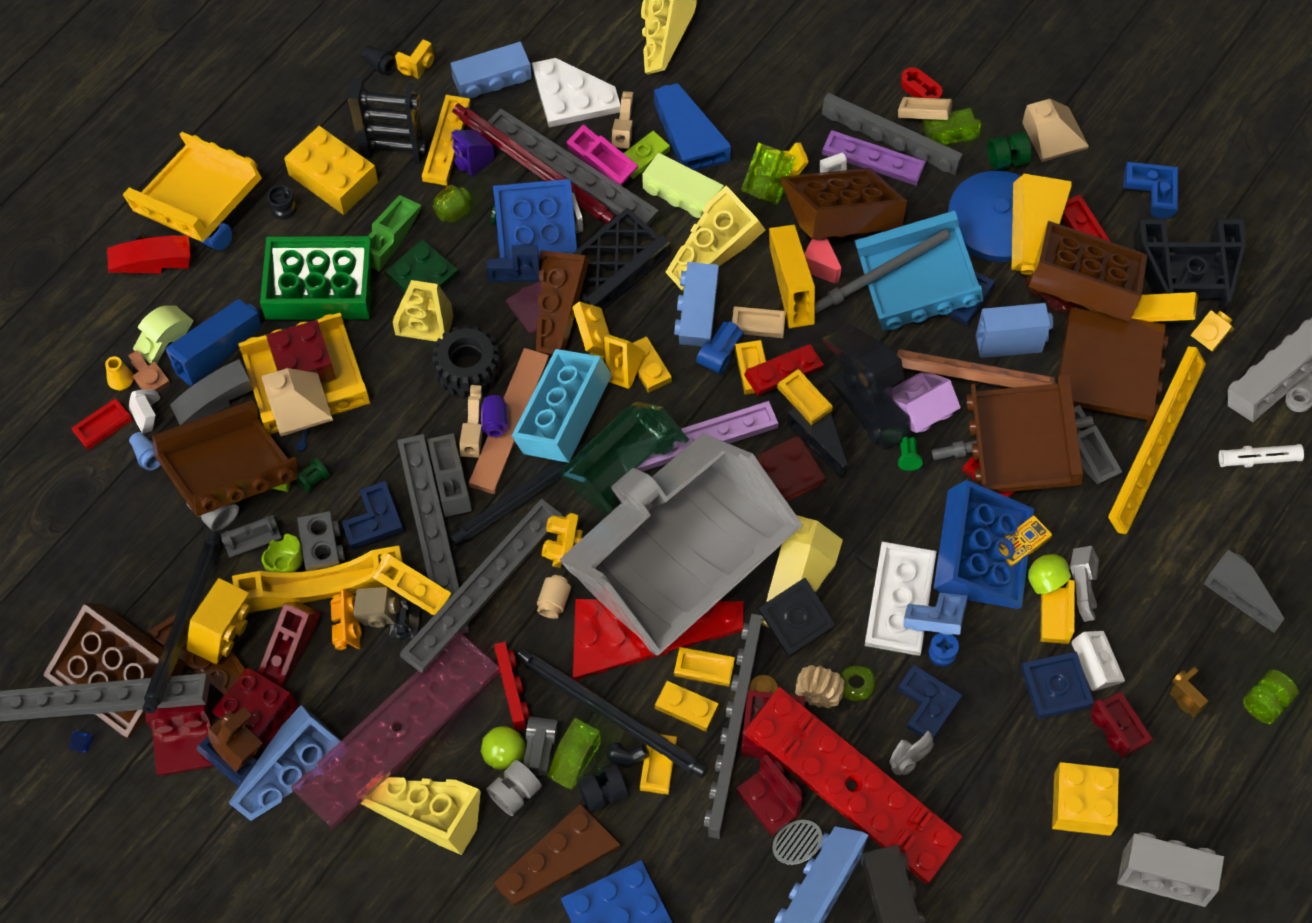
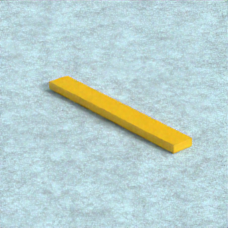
(1157, 440)

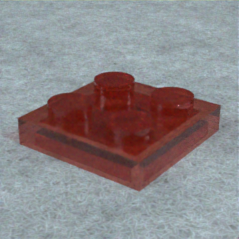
(791, 468)

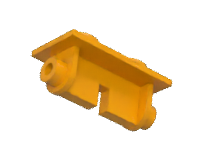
(349, 629)

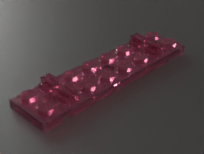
(375, 750)

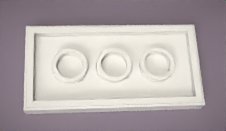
(901, 579)

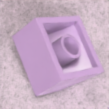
(925, 399)

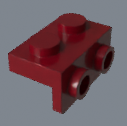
(1120, 724)

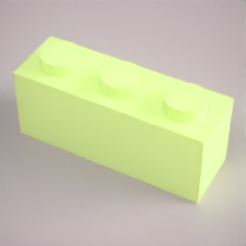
(679, 185)

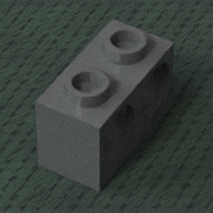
(316, 545)

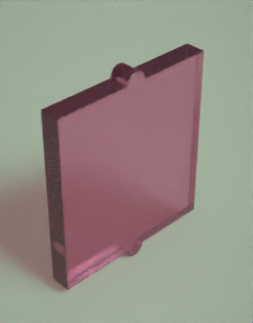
(526, 306)

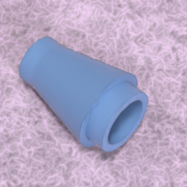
(144, 451)

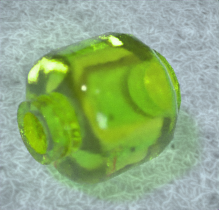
(451, 203)

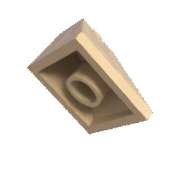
(1053, 130)
(296, 400)

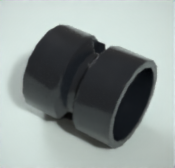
(601, 787)

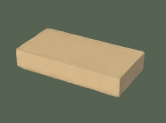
(925, 108)
(759, 321)

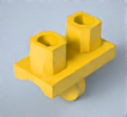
(566, 539)

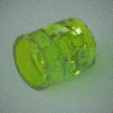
(1270, 696)

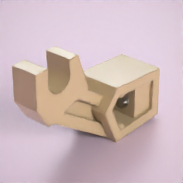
(623, 126)
(471, 432)

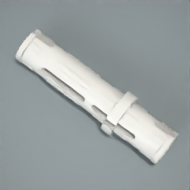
(1230, 457)

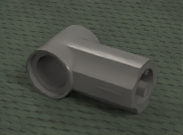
(540, 738)

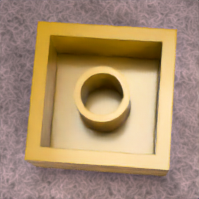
(218, 621)
(1085, 799)

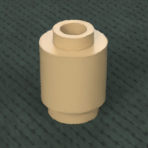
(553, 596)

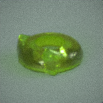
(863, 692)

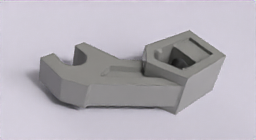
(1084, 570)

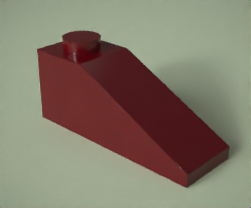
(288, 641)

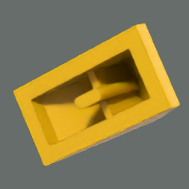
(622, 360)

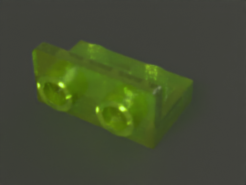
(959, 127)
(766, 172)

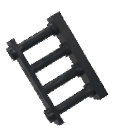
(365, 127)

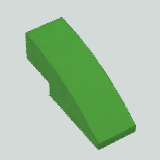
(391, 229)

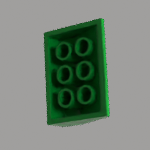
(316, 277)

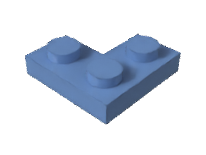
(944, 618)

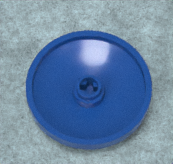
(986, 214)

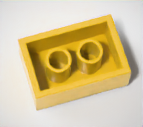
(331, 170)

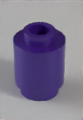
(494, 416)

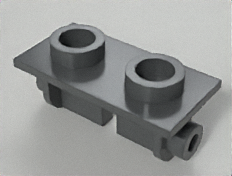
(250, 536)

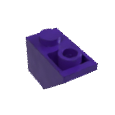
(471, 151)

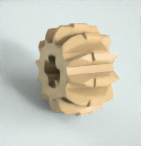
(820, 686)

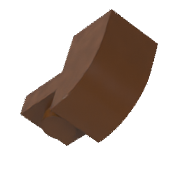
(233, 739)

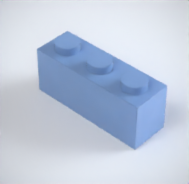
(491, 70)
(697, 304)

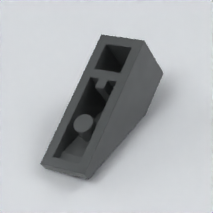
(1242, 587)

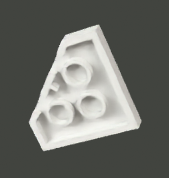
(572, 94)

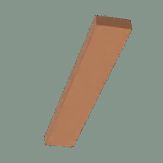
(971, 370)
(499, 449)

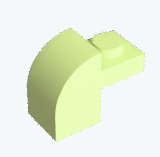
(158, 329)

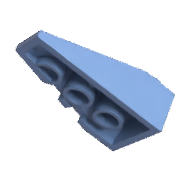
(290, 754)

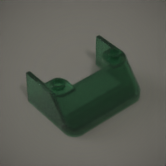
(617, 449)

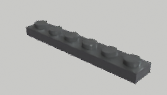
(891, 134)

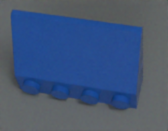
(970, 542)

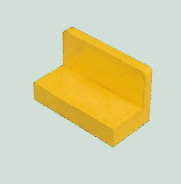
(1058, 615)

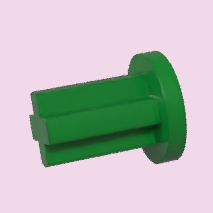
(910, 459)

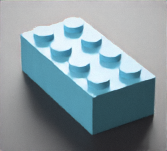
(561, 405)

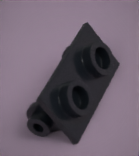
(406, 620)

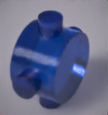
(80, 742)

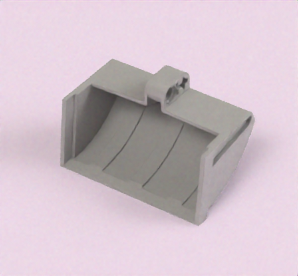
(682, 539)

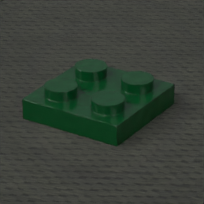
(422, 265)

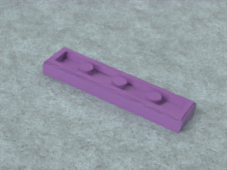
(874, 157)

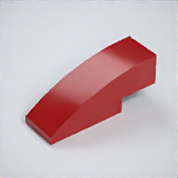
(149, 255)

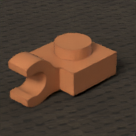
(148, 376)

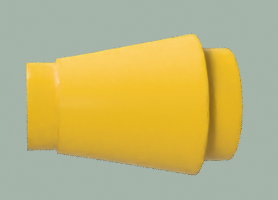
(118, 374)

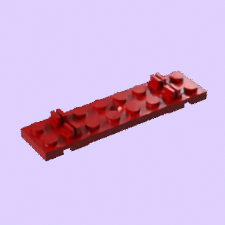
(827, 763)

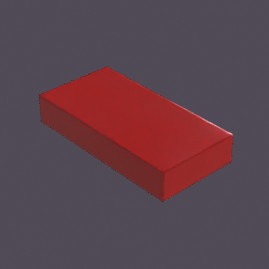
(101, 424)

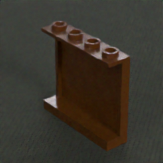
(1114, 363)
(1025, 437)
(222, 458)

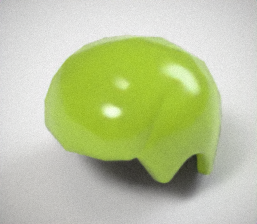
(283, 555)
(1048, 573)
(502, 747)

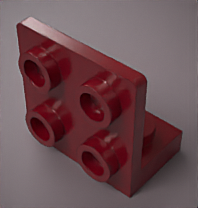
(263, 699)
(176, 737)
(771, 796)

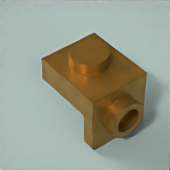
(1187, 696)

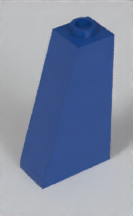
(689, 131)
(213, 341)

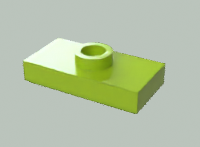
(645, 151)

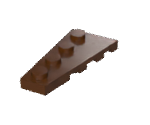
(560, 290)
(221, 675)
(565, 849)

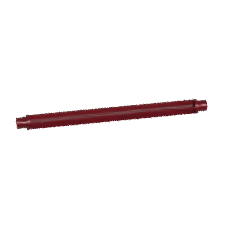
(530, 161)

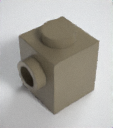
(376, 606)

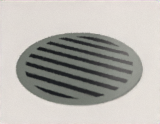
(797, 842)

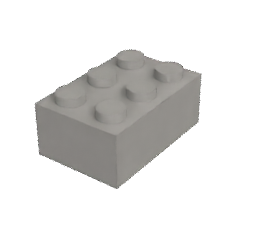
(1170, 869)

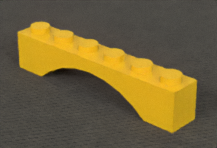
(274, 589)

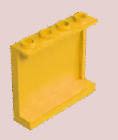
(196, 188)
(341, 393)

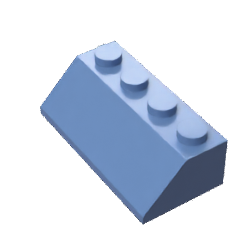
(824, 877)

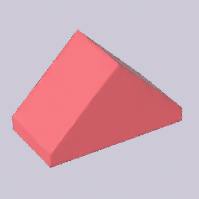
(822, 260)

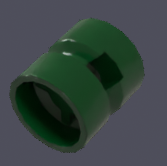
(1009, 151)

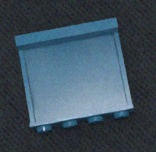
(925, 285)

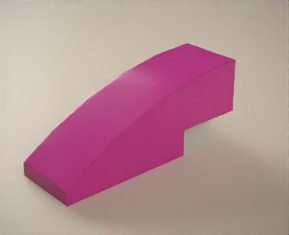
(601, 155)

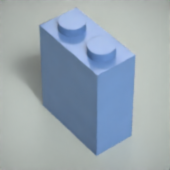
(1013, 330)

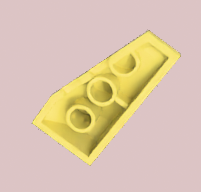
(423, 312)

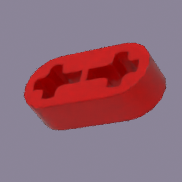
(922, 86)

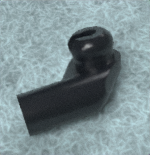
(626, 758)

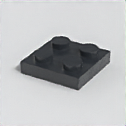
(796, 616)

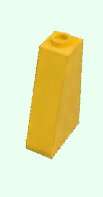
(1034, 204)
(792, 276)

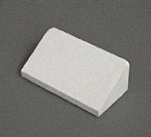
(1097, 660)

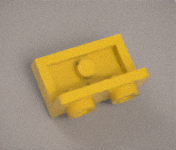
(591, 327)

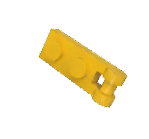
(411, 584)

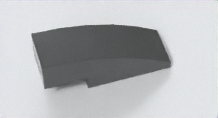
(212, 393)
(1095, 453)
(449, 475)

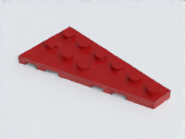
(606, 642)

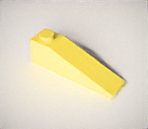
(663, 30)
(719, 234)
(805, 554)
(432, 809)

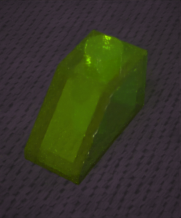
(574, 753)

